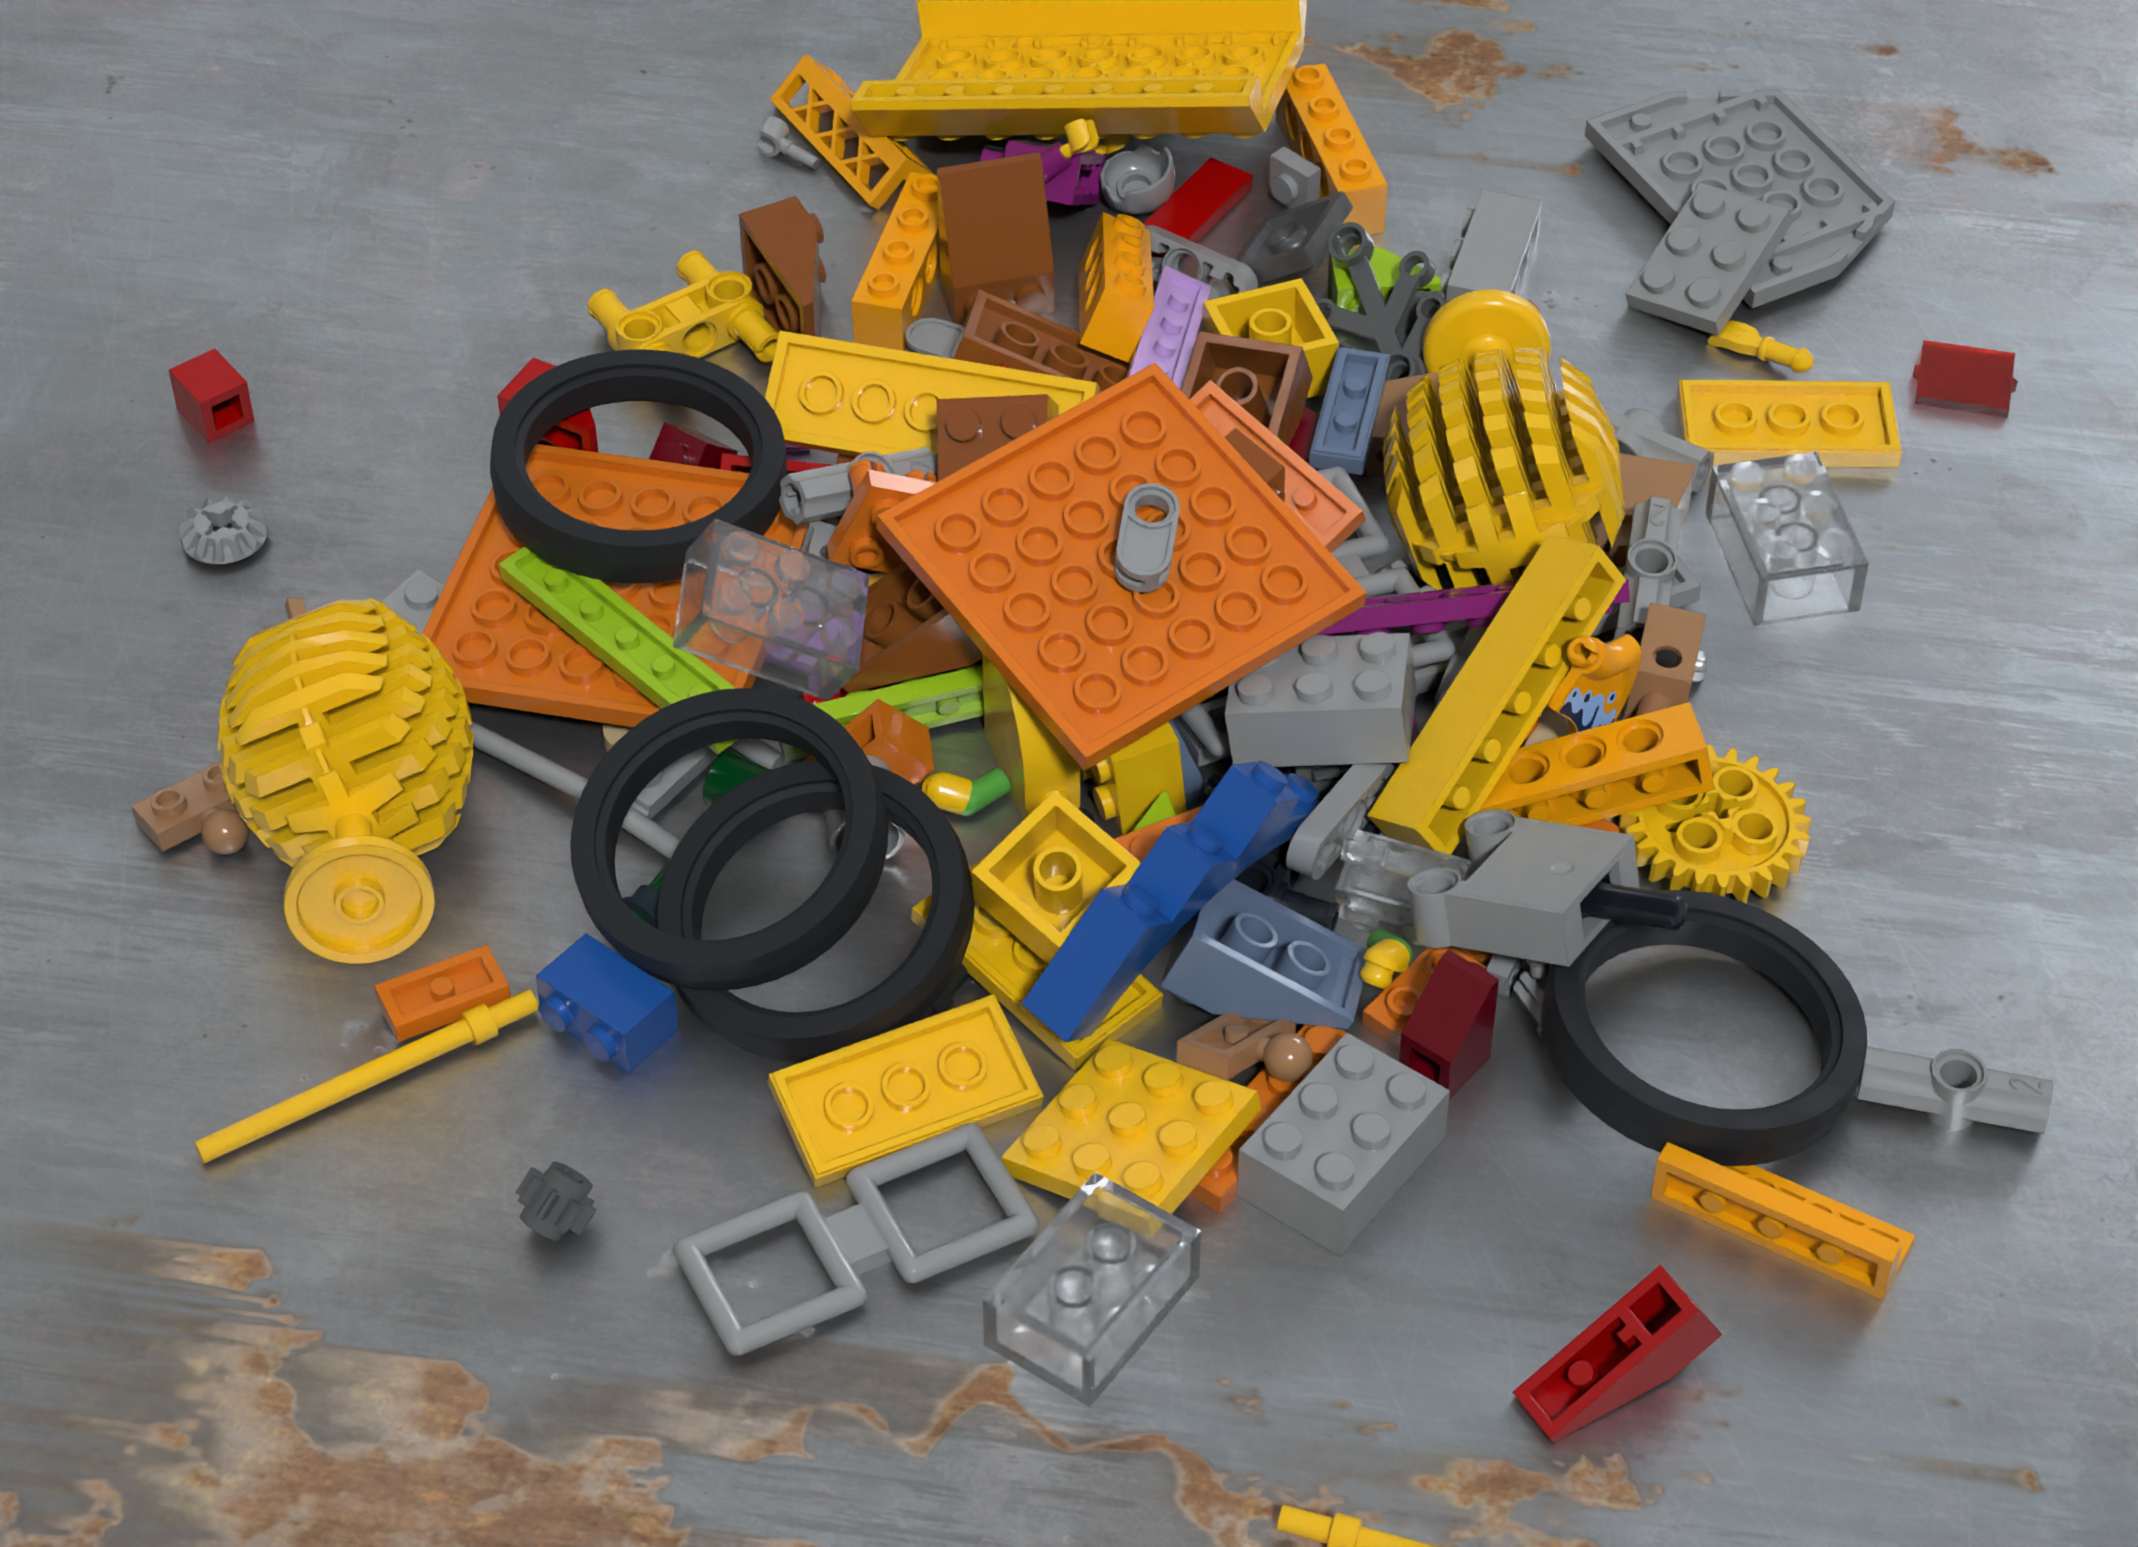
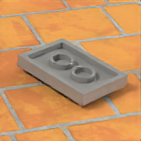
(1709, 258)

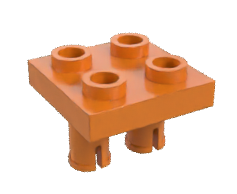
(856, 538)

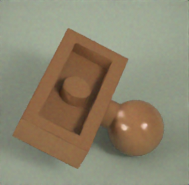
(193, 808)
(1236, 1043)

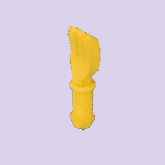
(1746, 340)

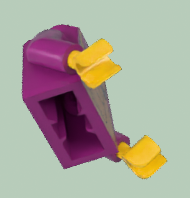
(1068, 169)

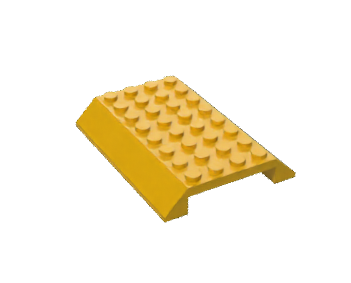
(1117, 62)

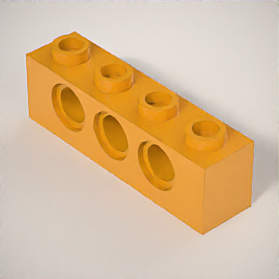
(1326, 134)
(901, 268)
(1116, 286)
(1607, 770)

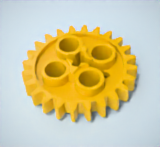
(1727, 837)

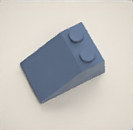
(1264, 962)

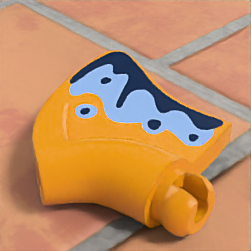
(1597, 681)

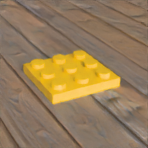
(1135, 1123)

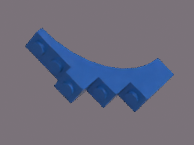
(1187, 866)

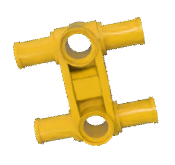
(693, 320)

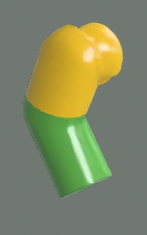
(963, 795)
(1384, 956)

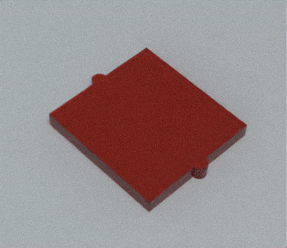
(1965, 378)

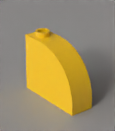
(1025, 747)

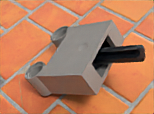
(1536, 891)

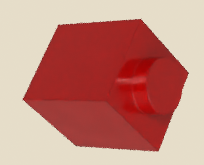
(211, 395)

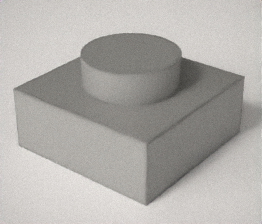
(1293, 178)

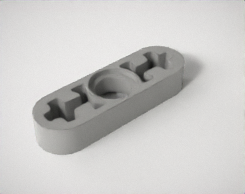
(1209, 262)
(1337, 817)

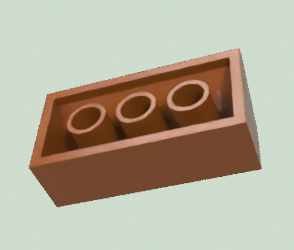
(1028, 342)

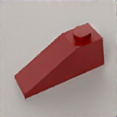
(1618, 1356)

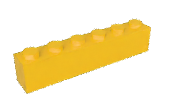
(1497, 695)

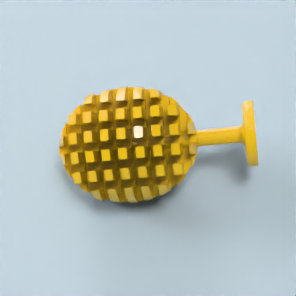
(1502, 451)
(349, 764)

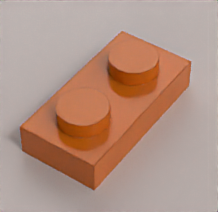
(441, 992)

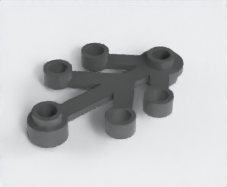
(1382, 319)

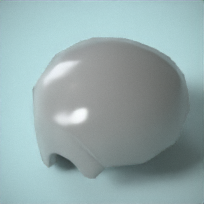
(1138, 179)

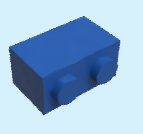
(606, 1003)

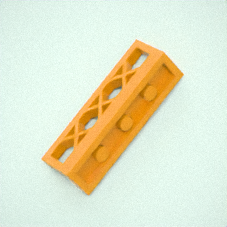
(837, 96)
(1784, 1219)

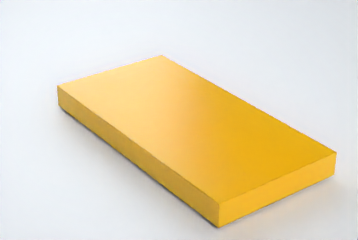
(1768, 419)
(1011, 970)
(904, 1088)

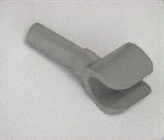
(774, 140)

